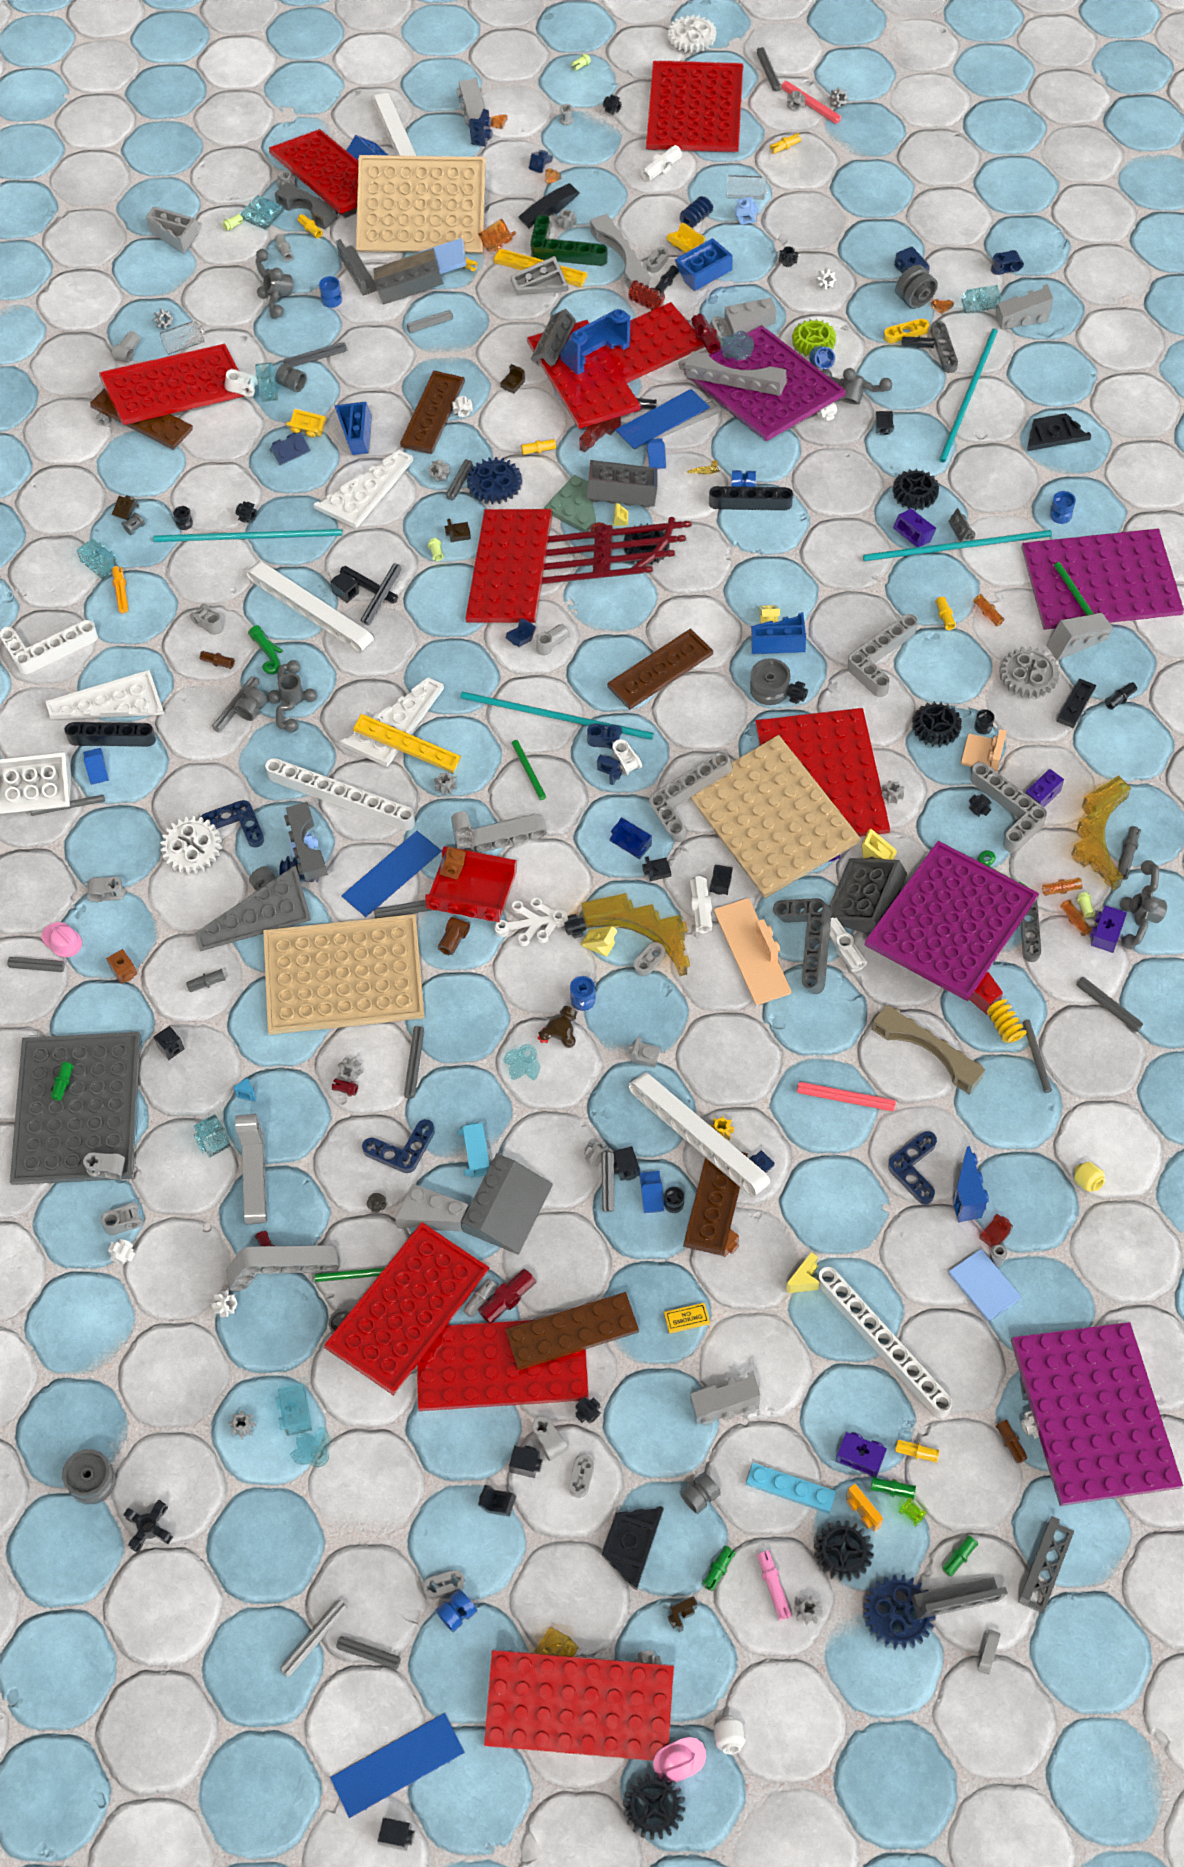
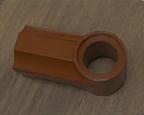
(455, 931)

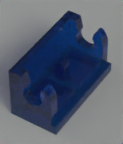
(631, 838)

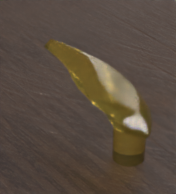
(706, 469)

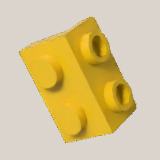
(685, 238)
(307, 423)

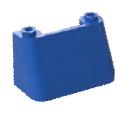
(607, 330)

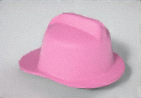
(62, 939)
(680, 1759)

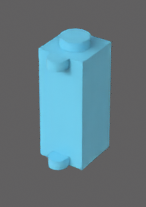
(476, 1149)

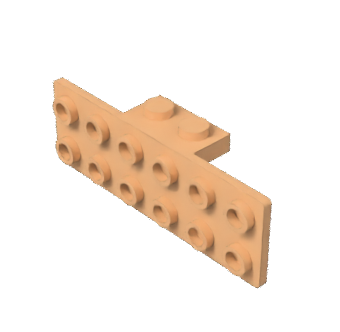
(753, 950)

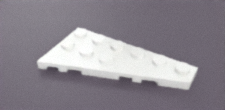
(364, 492)
(119, 698)
(402, 715)

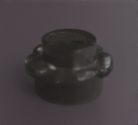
(376, 1197)

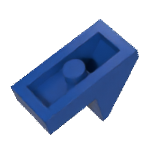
(656, 453)
(95, 766)
(651, 1192)

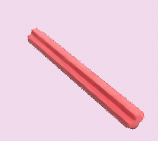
(813, 103)
(846, 1096)

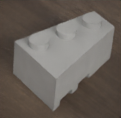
(470, 99)
(172, 227)
(540, 278)
(1026, 310)
(750, 315)
(1078, 634)
(432, 1209)
(726, 1400)

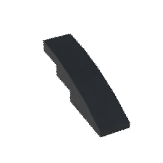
(548, 204)

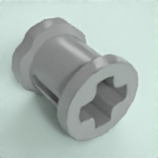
(565, 114)

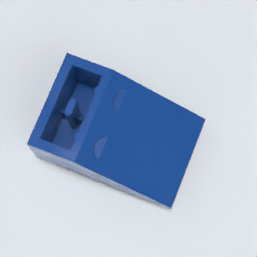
(970, 1197)

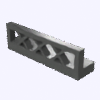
(356, 268)
(554, 337)
(1040, 1559)
(957, 1597)

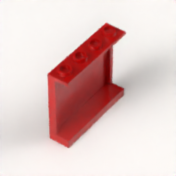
(478, 891)

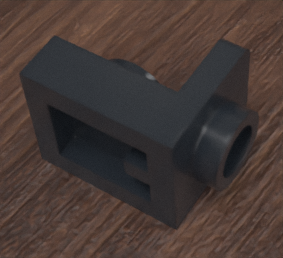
(656, 869)

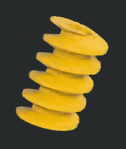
(1004, 1023)

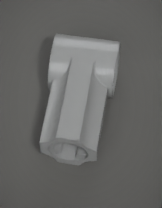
(125, 350)
(547, 640)

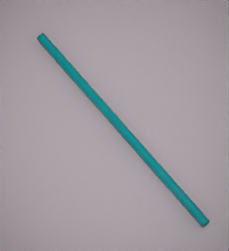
(968, 395)
(248, 535)
(957, 545)
(550, 714)

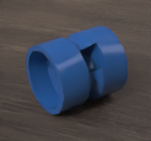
(330, 291)
(822, 357)
(743, 479)
(1062, 507)
(582, 993)
(448, 1614)

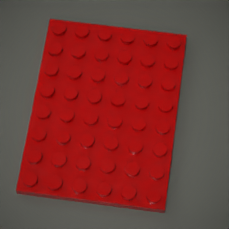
(695, 106)
(839, 758)

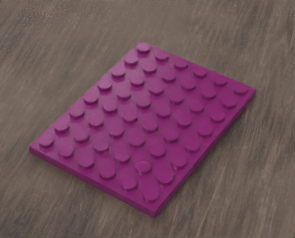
(767, 413)
(1115, 573)
(951, 920)
(1096, 1414)

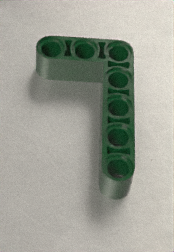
(564, 250)

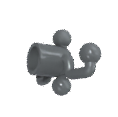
(274, 284)
(856, 385)
(289, 694)
(1144, 906)

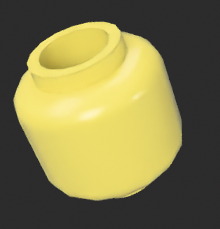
(1089, 1176)

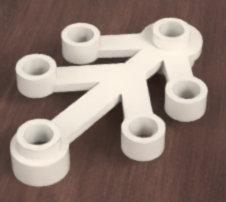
(533, 922)

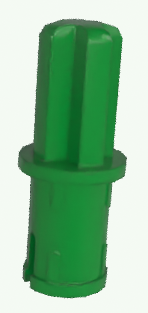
(61, 1081)
(959, 1556)

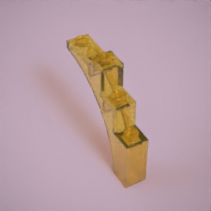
(1091, 829)
(619, 913)

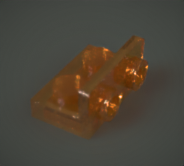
(496, 235)

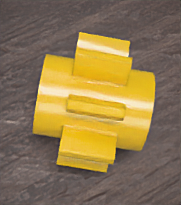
(723, 1123)

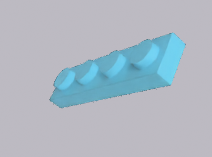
(791, 1488)

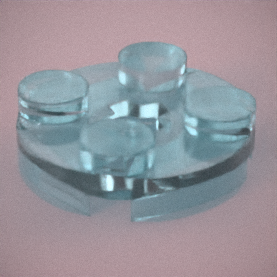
(730, 343)

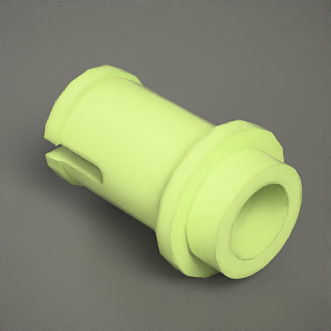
(582, 61)
(228, 224)
(434, 545)
(1084, 900)

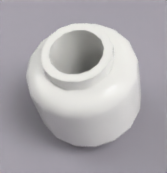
(729, 1735)

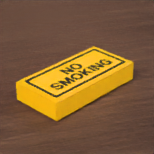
(686, 1318)

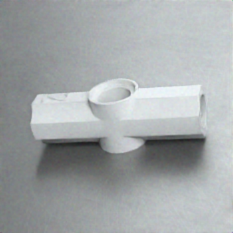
(661, 163)
(701, 904)
(849, 953)

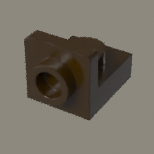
(514, 379)
(124, 507)
(458, 531)
(683, 1609)

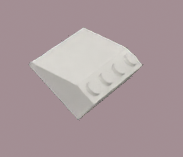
(35, 783)

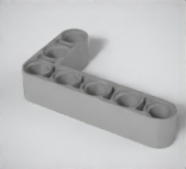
(863, 659)
(686, 791)
(1013, 803)
(495, 835)
(253, 1165)
(279, 1259)

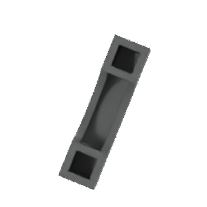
(292, 198)
(311, 860)

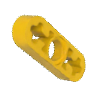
(917, 327)

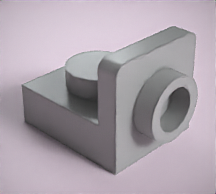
(644, 1053)

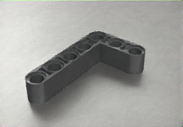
(813, 936)

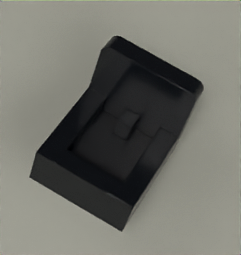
(884, 422)
(721, 879)
(496, 1501)

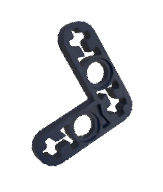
(241, 816)
(401, 1155)
(908, 1169)

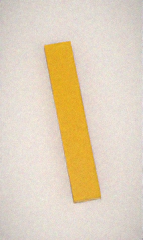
(521, 262)
(406, 743)

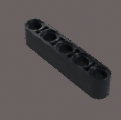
(750, 498)
(110, 734)

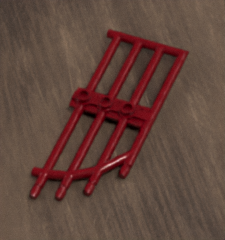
(602, 550)

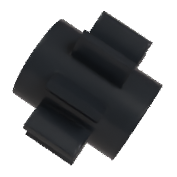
(612, 104)
(788, 256)
(246, 512)
(797, 692)
(980, 805)
(575, 926)
(587, 1410)

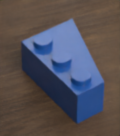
(356, 425)
(780, 636)

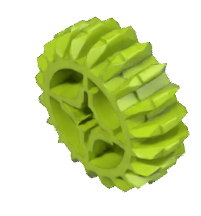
(814, 335)

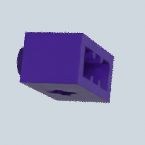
(914, 528)
(1046, 788)
(1108, 929)
(869, 1462)

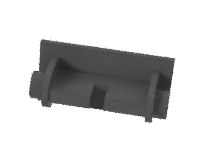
(960, 526)

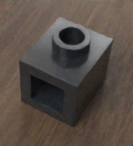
(344, 587)
(169, 1043)
(626, 1164)
(525, 1461)
(395, 1834)

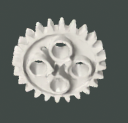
(692, 33)
(181, 858)

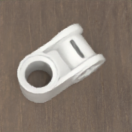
(239, 382)
(628, 759)

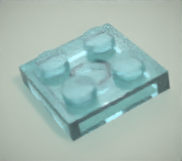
(262, 212)

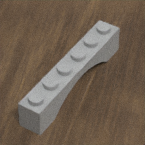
(606, 232)
(765, 380)

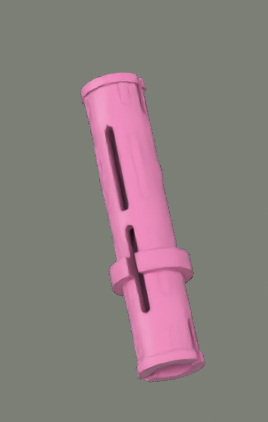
(771, 1574)

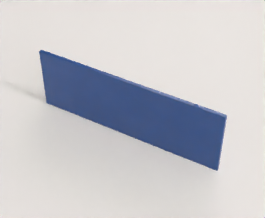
(662, 418)
(391, 873)
(397, 1765)

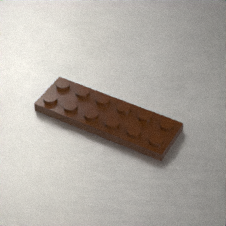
(432, 412)
(164, 429)
(660, 669)
(712, 1211)
(572, 1331)

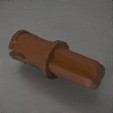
(217, 659)
(1011, 1441)

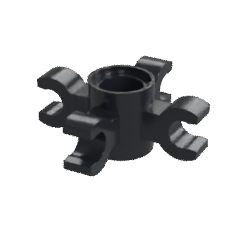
(155, 1531)

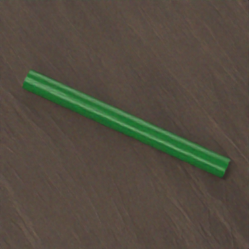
(1073, 589)
(528, 769)
(342, 1275)

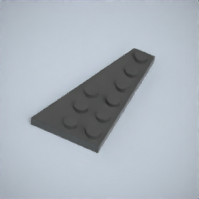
(271, 907)

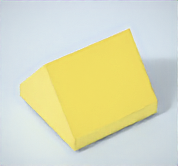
(620, 515)

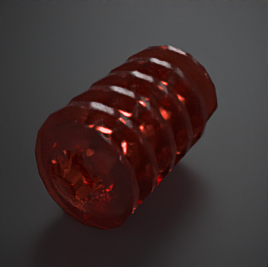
(645, 296)

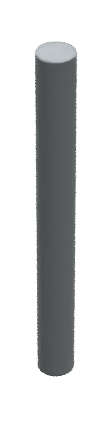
(74, 803)
(1037, 1056)

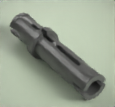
(1130, 846)

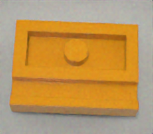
(858, 1502)

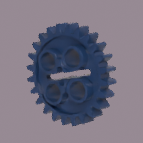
(494, 480)
(883, 1623)

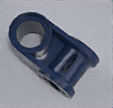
(1007, 261)
(604, 735)

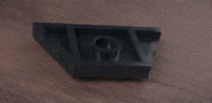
(1055, 431)
(631, 1542)

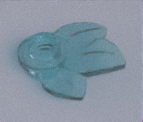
(520, 1064)
(310, 1446)

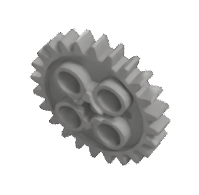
(1042, 678)

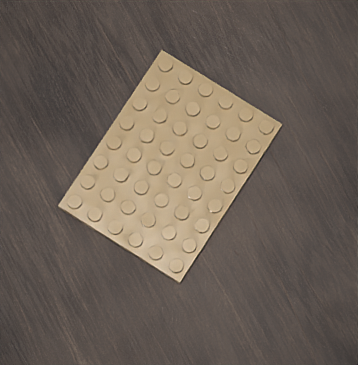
(419, 202)
(774, 817)
(343, 974)

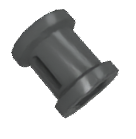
(138, 522)

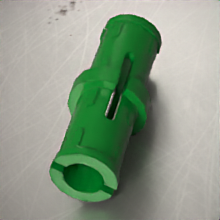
(893, 1488)
(718, 1568)

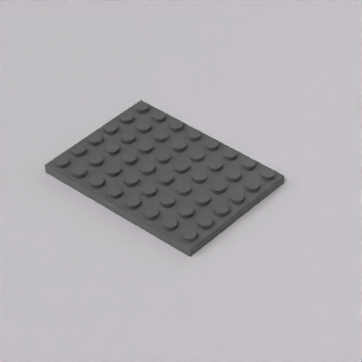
(90, 1118)

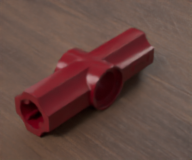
(706, 333)
(507, 1296)

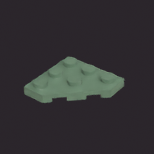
(572, 506)

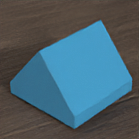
(244, 1090)

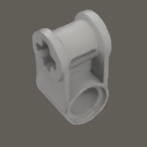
(207, 619)
(103, 889)
(104, 1165)
(123, 1219)
(551, 1441)

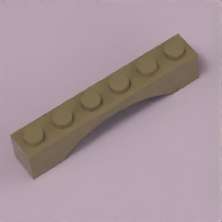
(895, 1026)

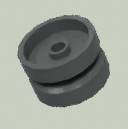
(916, 286)
(769, 681)
(89, 1476)

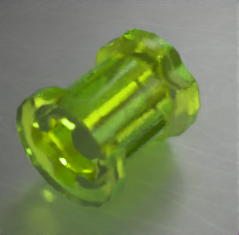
(913, 1512)

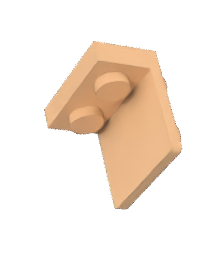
(983, 750)

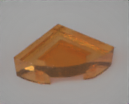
(499, 121)
(552, 176)
(941, 305)

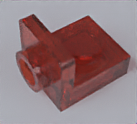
(996, 1231)

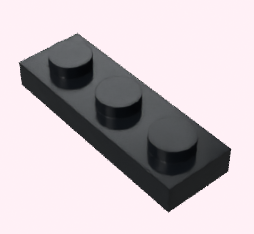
(1076, 703)

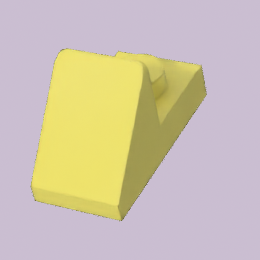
(768, 613)
(877, 847)
(600, 940)
(801, 1280)

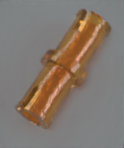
(988, 610)
(1062, 886)
(1076, 917)

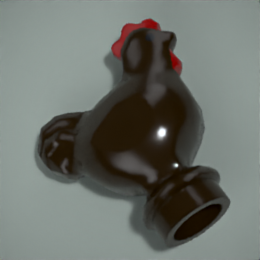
(560, 1028)

